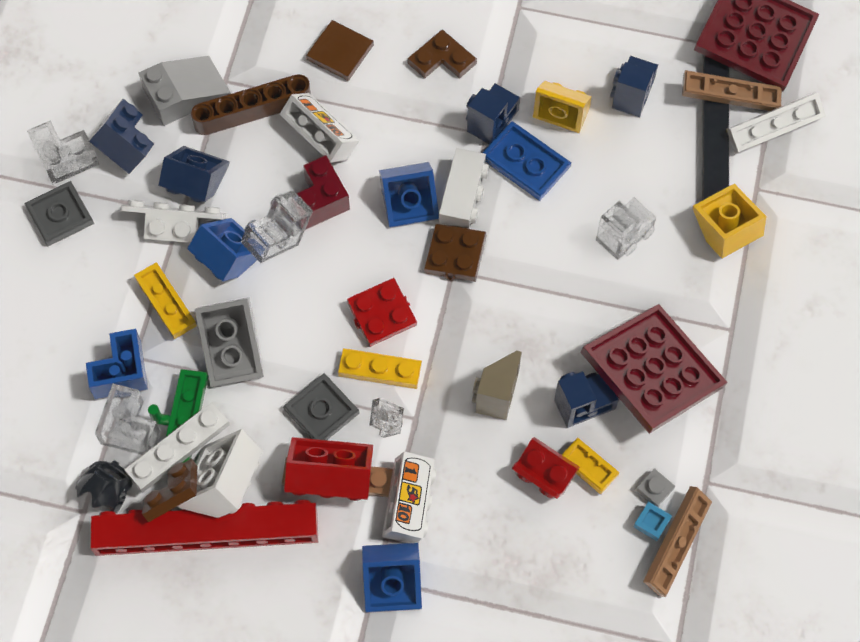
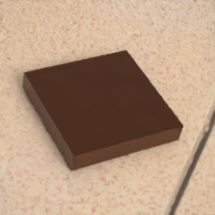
(340, 50)

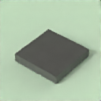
(59, 213)
(321, 409)

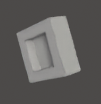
(655, 488)

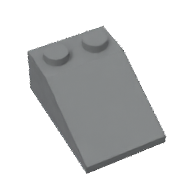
(180, 85)
(229, 342)

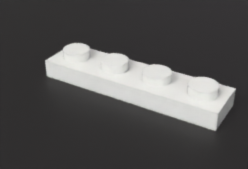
(776, 122)
(177, 447)

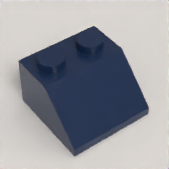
(192, 173)

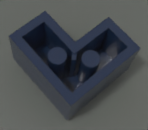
(633, 85)
(491, 112)
(121, 139)
(583, 397)

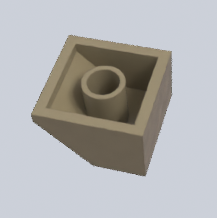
(496, 386)

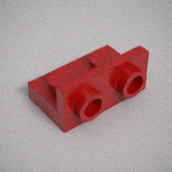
(545, 469)

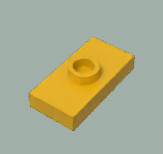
(593, 468)

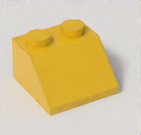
(561, 106)
(729, 220)

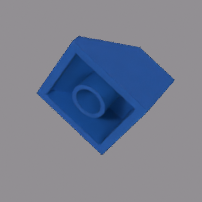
(409, 194)
(221, 249)
(391, 577)

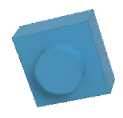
(652, 521)

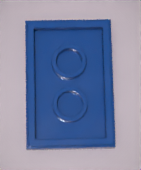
(526, 160)

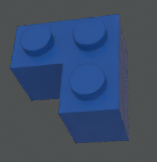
(123, 369)

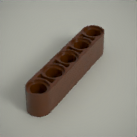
(238, 103)

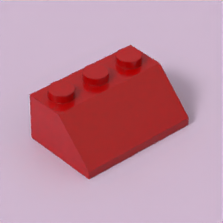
(328, 468)

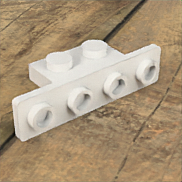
(171, 223)

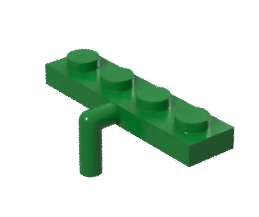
(186, 403)

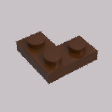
(445, 51)
(179, 489)

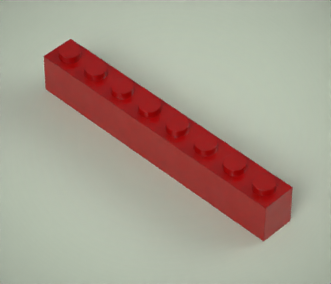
(191, 530)

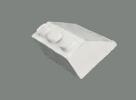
(224, 474)

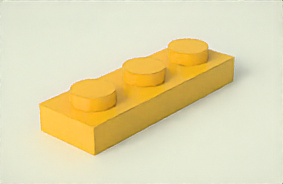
(165, 300)
(380, 368)

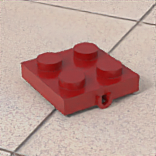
(381, 312)

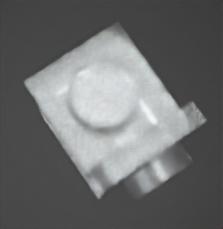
(386, 417)

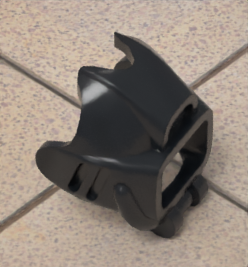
(104, 487)

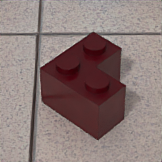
(325, 191)

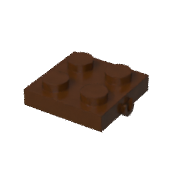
(455, 252)

